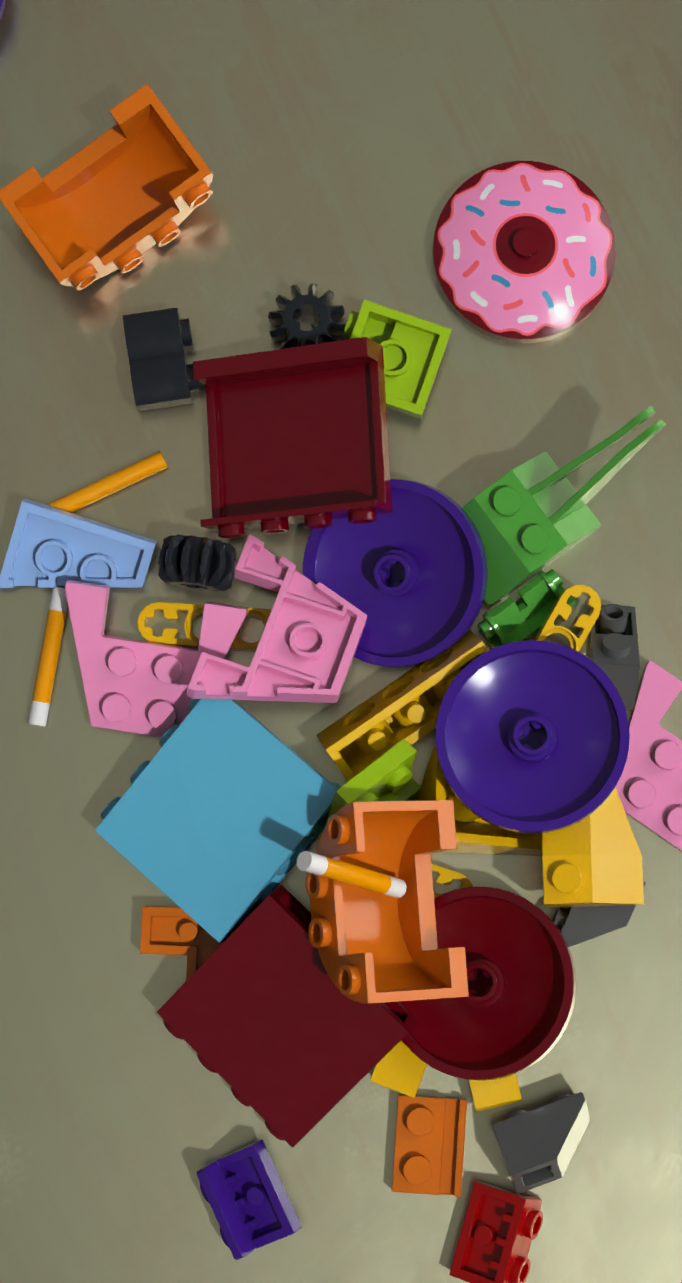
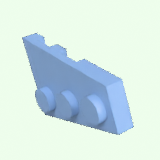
(62, 546)

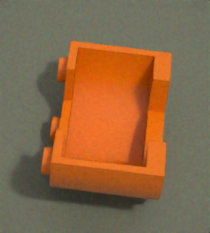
(112, 195)
(379, 943)

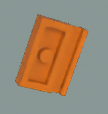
(429, 1145)

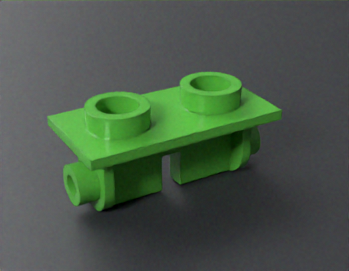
(525, 617)

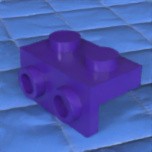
(248, 1199)

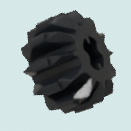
(320, 308)
(197, 563)

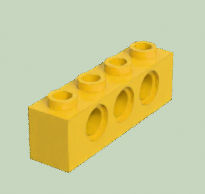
(399, 711)

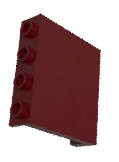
(297, 437)
(278, 1022)

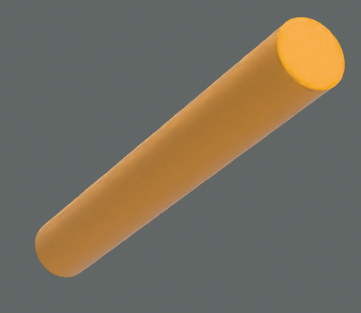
(111, 483)

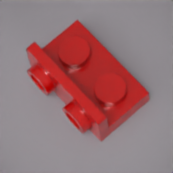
(496, 1236)

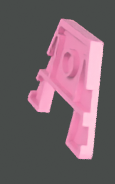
(303, 645)
(135, 681)
(653, 769)

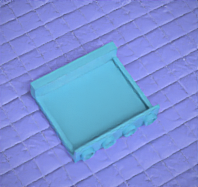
(218, 814)

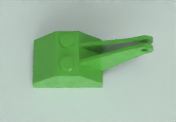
(538, 515)

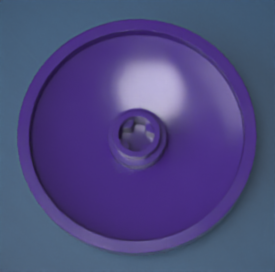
(409, 571)
(532, 736)

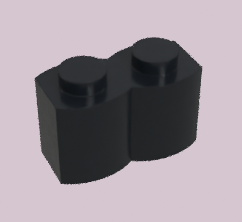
(158, 359)

